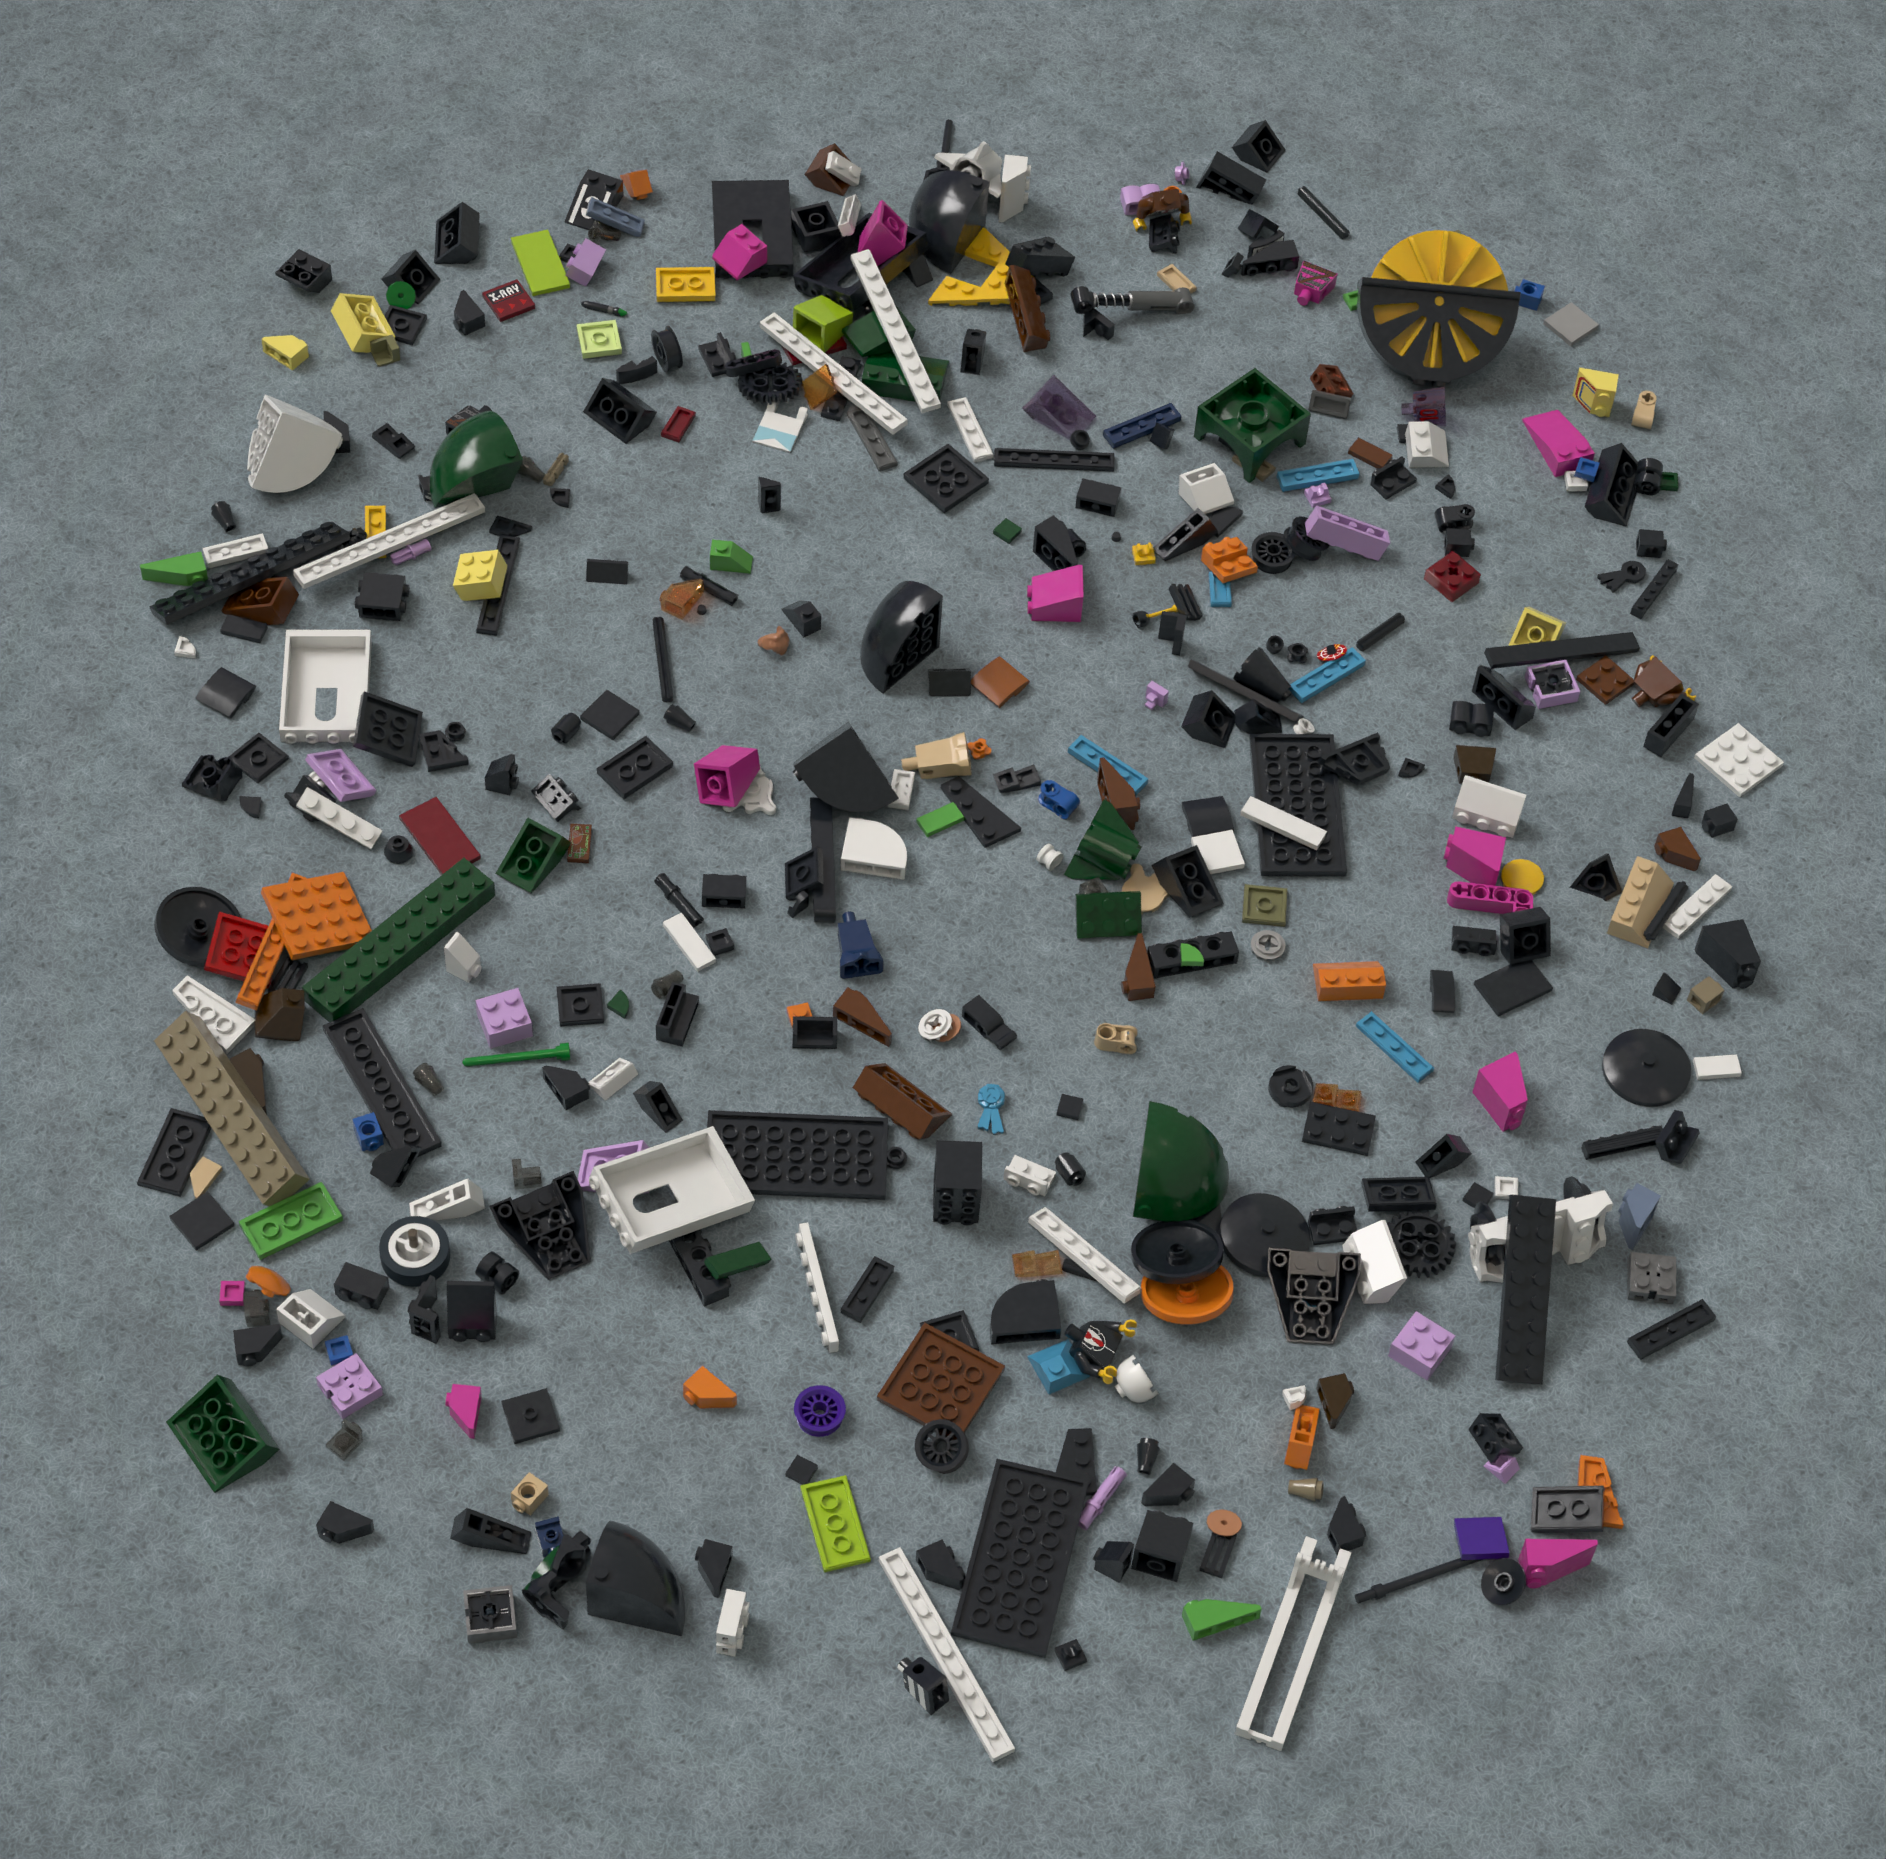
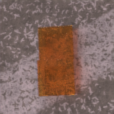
(1032, 1264)

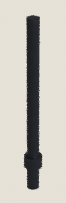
(1379, 1591)

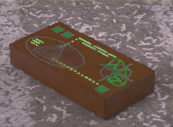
(580, 843)

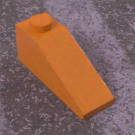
(1301, 1437)

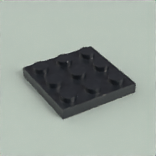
(946, 478)
(387, 729)

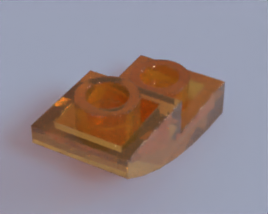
(1333, 1096)

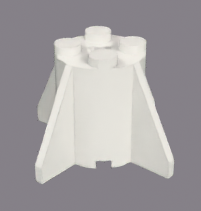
(978, 162)

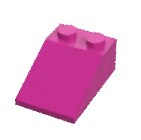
(1554, 1558)

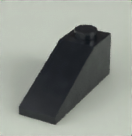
(1186, 536)
(489, 1533)

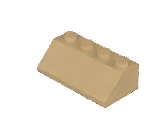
(1640, 901)

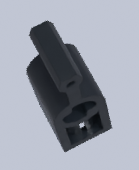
(988, 1022)

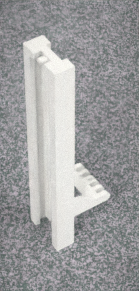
(1302, 1566)

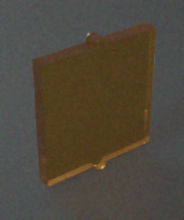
(819, 387)

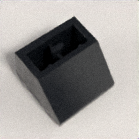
(306, 272)

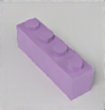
(1347, 533)

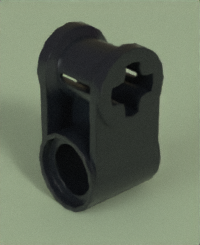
(1454, 517)

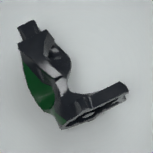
(555, 1570)

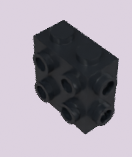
(382, 596)

